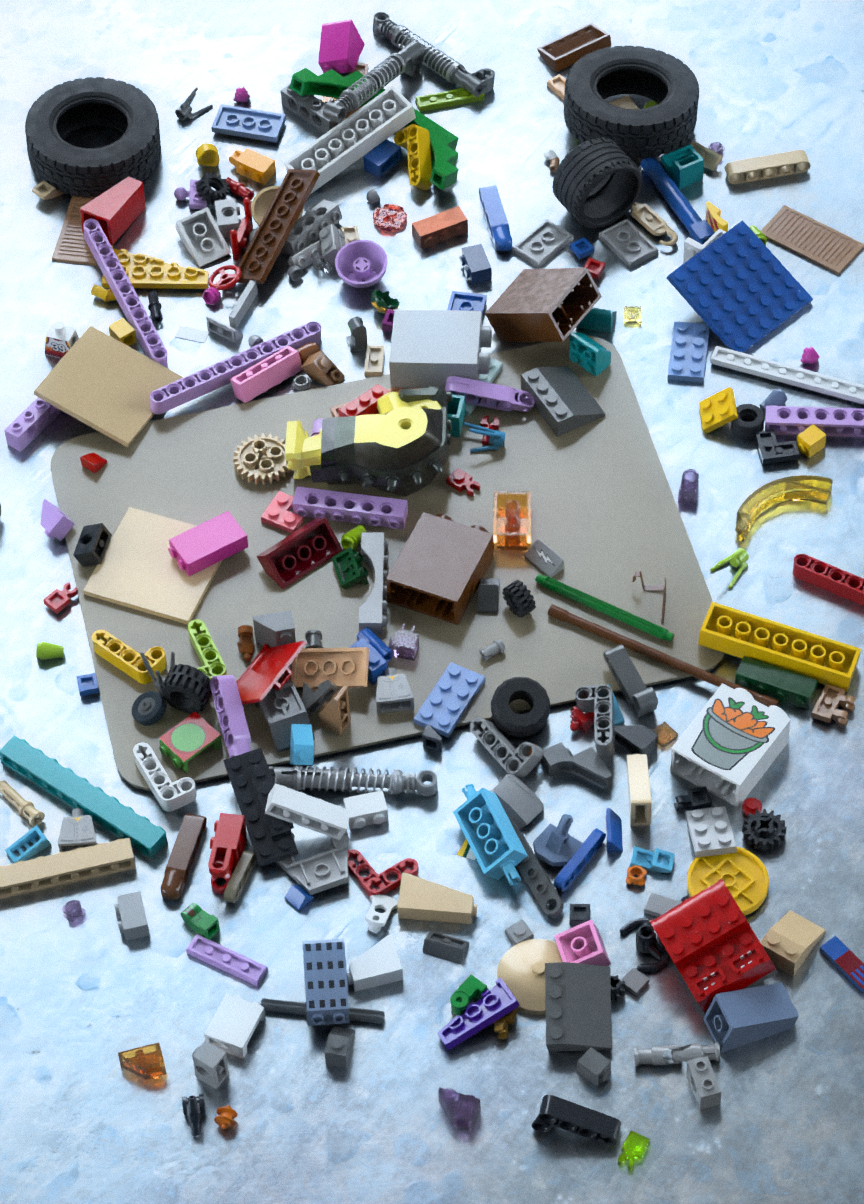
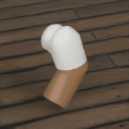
(552, 156)

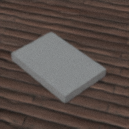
(542, 243)
(628, 243)

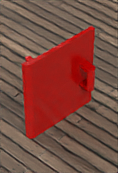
(266, 670)

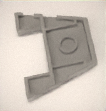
(321, 870)

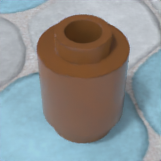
(307, 350)

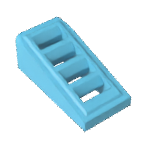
(30, 836)

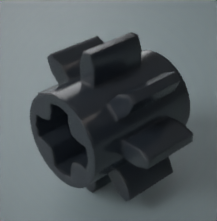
(617, 988)

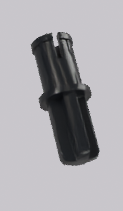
(154, 307)

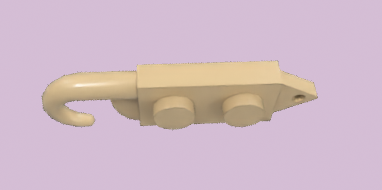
(653, 222)

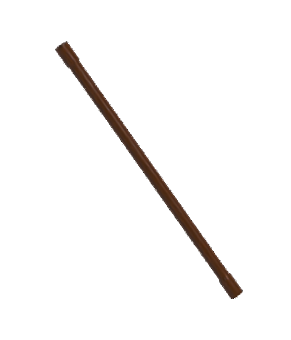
(564, 615)

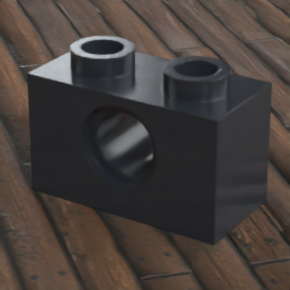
(92, 544)

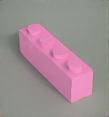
(266, 374)

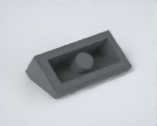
(445, 947)

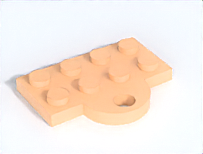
(337, 665)

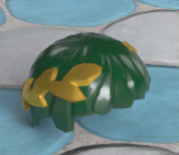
(382, 301)

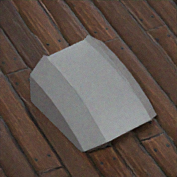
(517, 800)

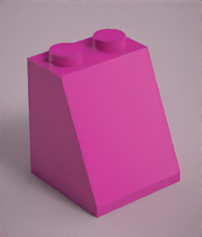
(339, 46)

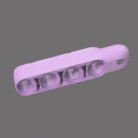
(490, 394)
(230, 714)

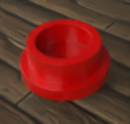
(750, 805)

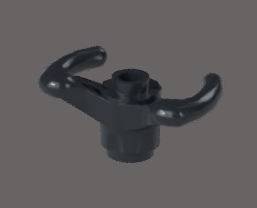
(647, 943)

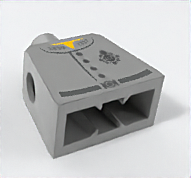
(393, 693)
(76, 831)

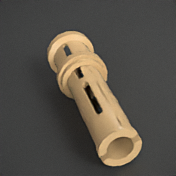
(25, 808)

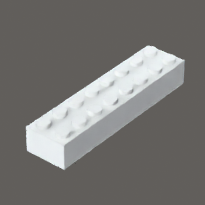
(354, 136)

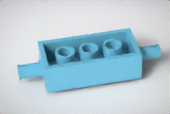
(490, 834)

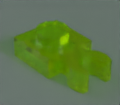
(633, 1147)

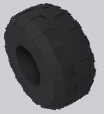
(523, 689)

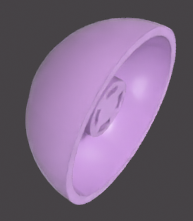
(361, 263)

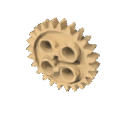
(261, 459)

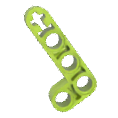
(205, 649)

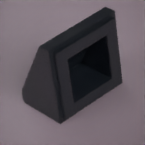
(431, 739)

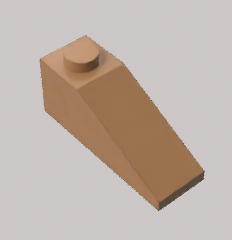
(336, 713)

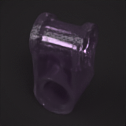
(689, 487)

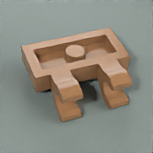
(828, 703)

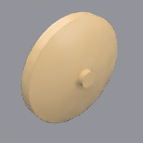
(524, 972)

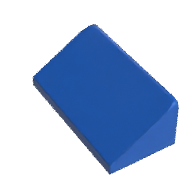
(613, 832)

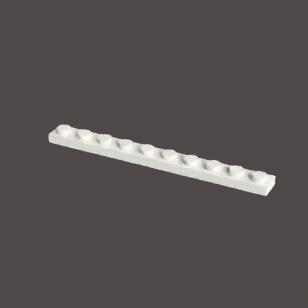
(788, 374)

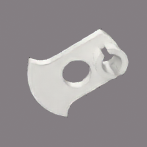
(378, 920)

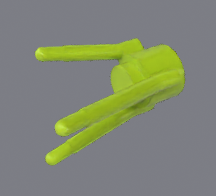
(736, 559)

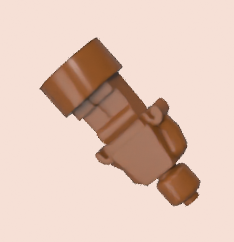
(245, 645)

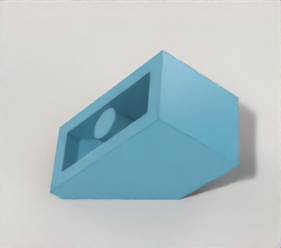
(301, 744)

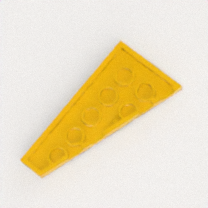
(153, 272)

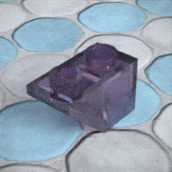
(460, 1108)

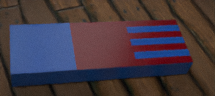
(845, 961)

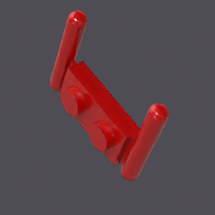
(239, 238)

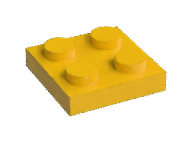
(718, 410)

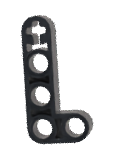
(576, 1119)

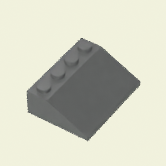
(560, 398)
(577, 1007)

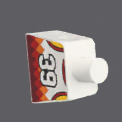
(59, 339)

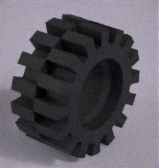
(211, 195)
(519, 598)

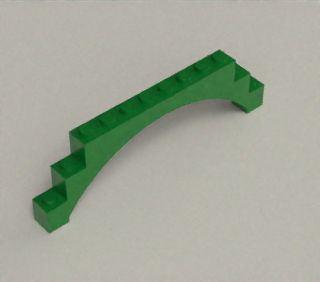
(442, 142)

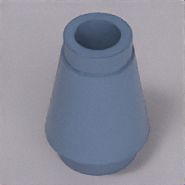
(776, 398)

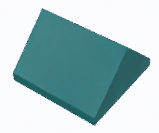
(598, 320)

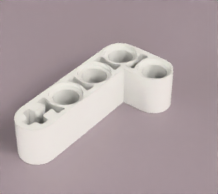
(157, 776)

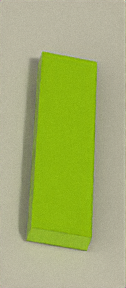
(445, 99)

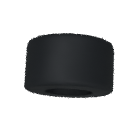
(748, 412)

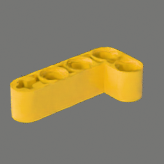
(417, 143)
(127, 658)

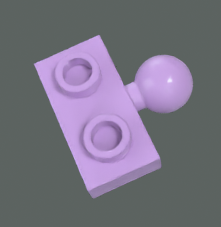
(195, 201)

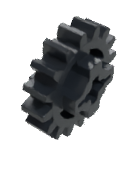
(764, 829)

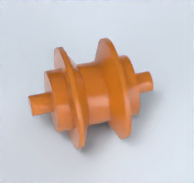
(225, 1117)

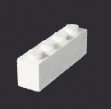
(307, 811)

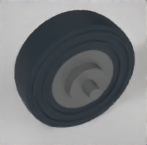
(148, 708)

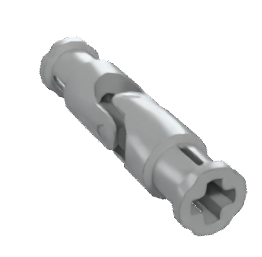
(679, 1054)

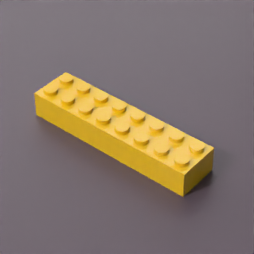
(779, 645)

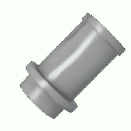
(493, 649)

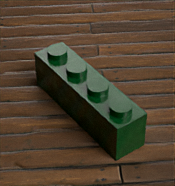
(776, 682)

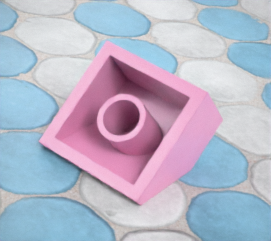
(582, 945)

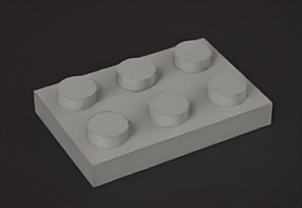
(711, 831)

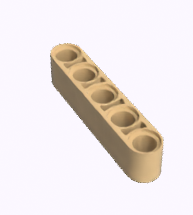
(767, 166)

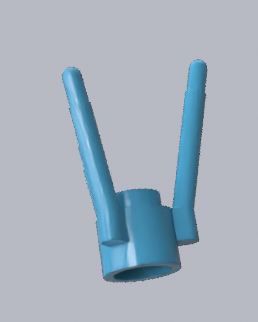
(496, 437)

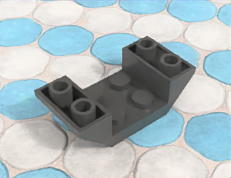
(282, 710)

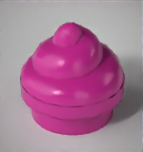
(241, 95)
(211, 296)
(809, 355)

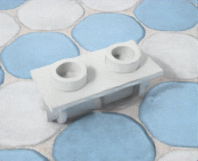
(304, 257)

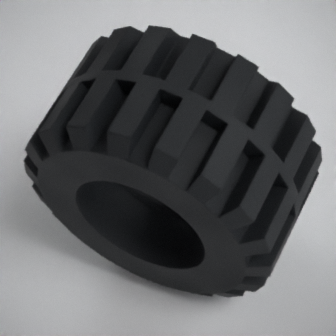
(186, 689)

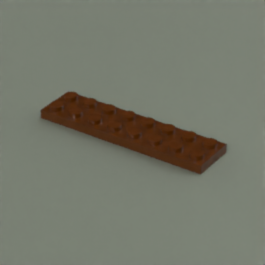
(277, 225)

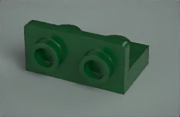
(350, 568)

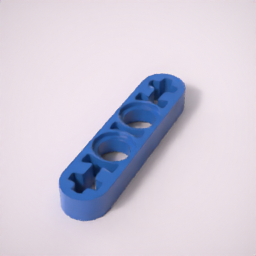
(579, 859)

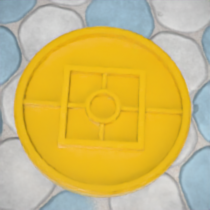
(741, 873)

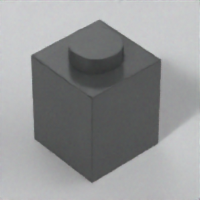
(594, 1066)

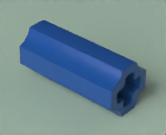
(376, 642)

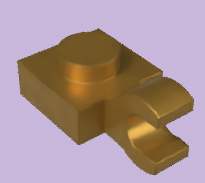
(501, 1024)

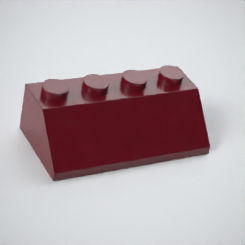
(300, 552)

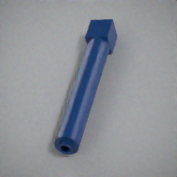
(698, 229)

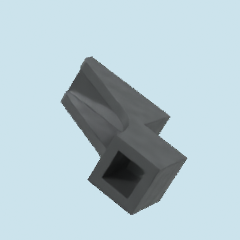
(584, 764)

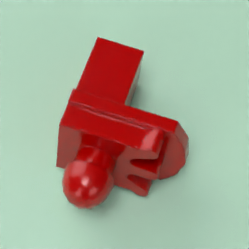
(580, 720)

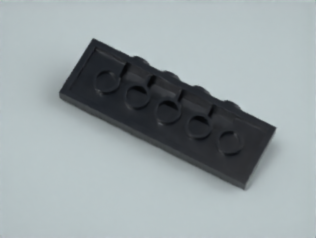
(251, 784)

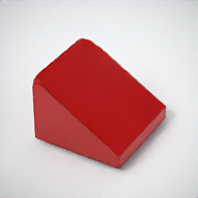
(92, 462)

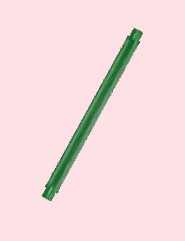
(604, 607)

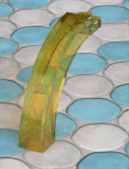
(777, 492)

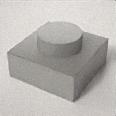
(519, 932)

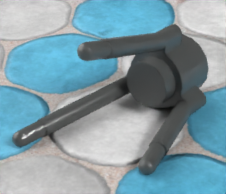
(185, 109)
(159, 680)

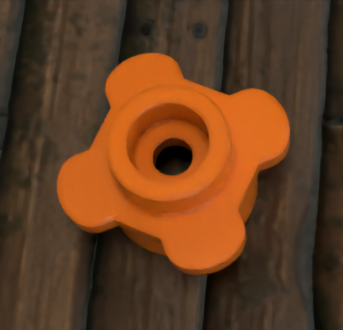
(636, 871)

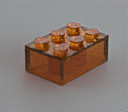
(512, 520)

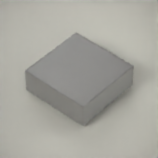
(635, 981)

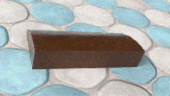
(573, 46)

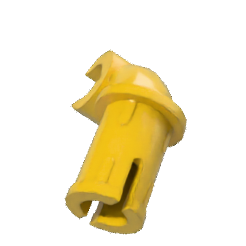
(106, 295)

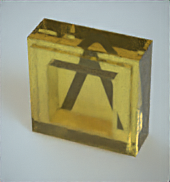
(633, 314)

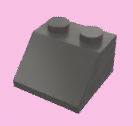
(274, 629)

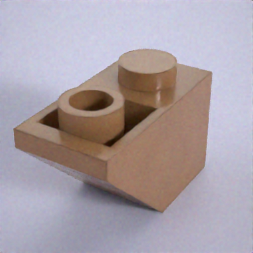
(322, 369)

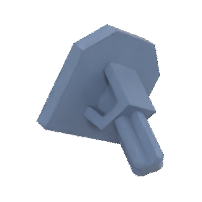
(556, 844)

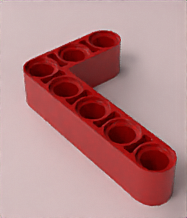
(829, 578)

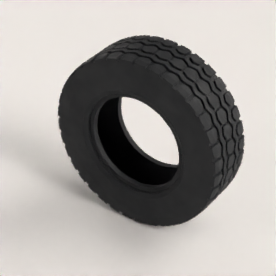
(637, 72)
(90, 103)

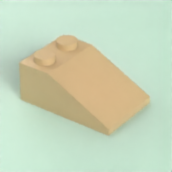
(791, 941)

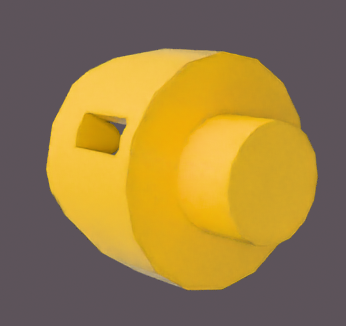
(207, 155)

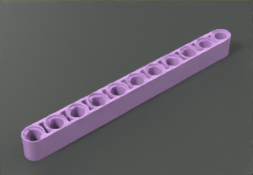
(124, 292)
(220, 373)

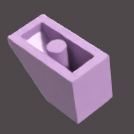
(54, 521)

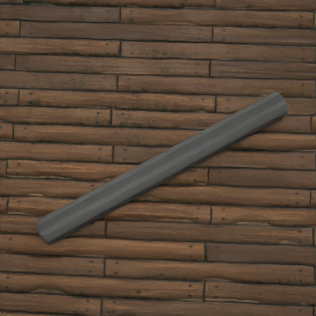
(300, 1008)

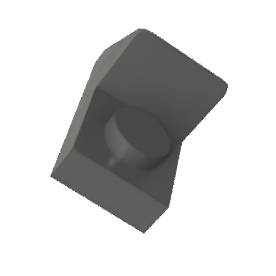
(488, 595)
(315, 699)

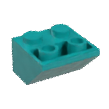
(588, 353)

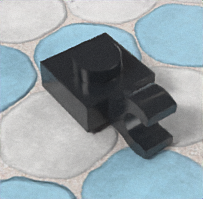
(696, 798)

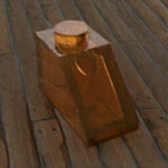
(144, 1061)

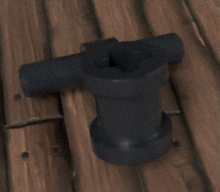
(193, 1107)

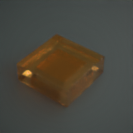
(665, 734)

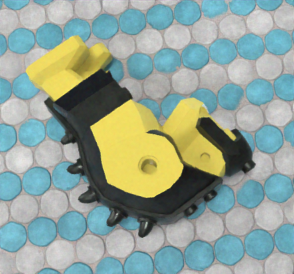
(387, 450)

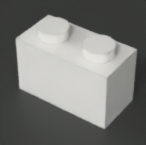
(366, 809)

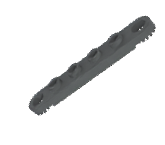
(537, 878)

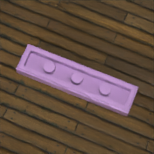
(227, 960)

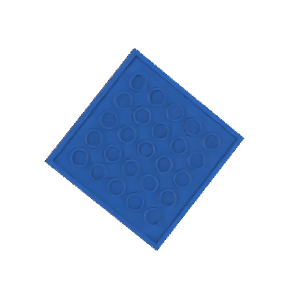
(739, 288)

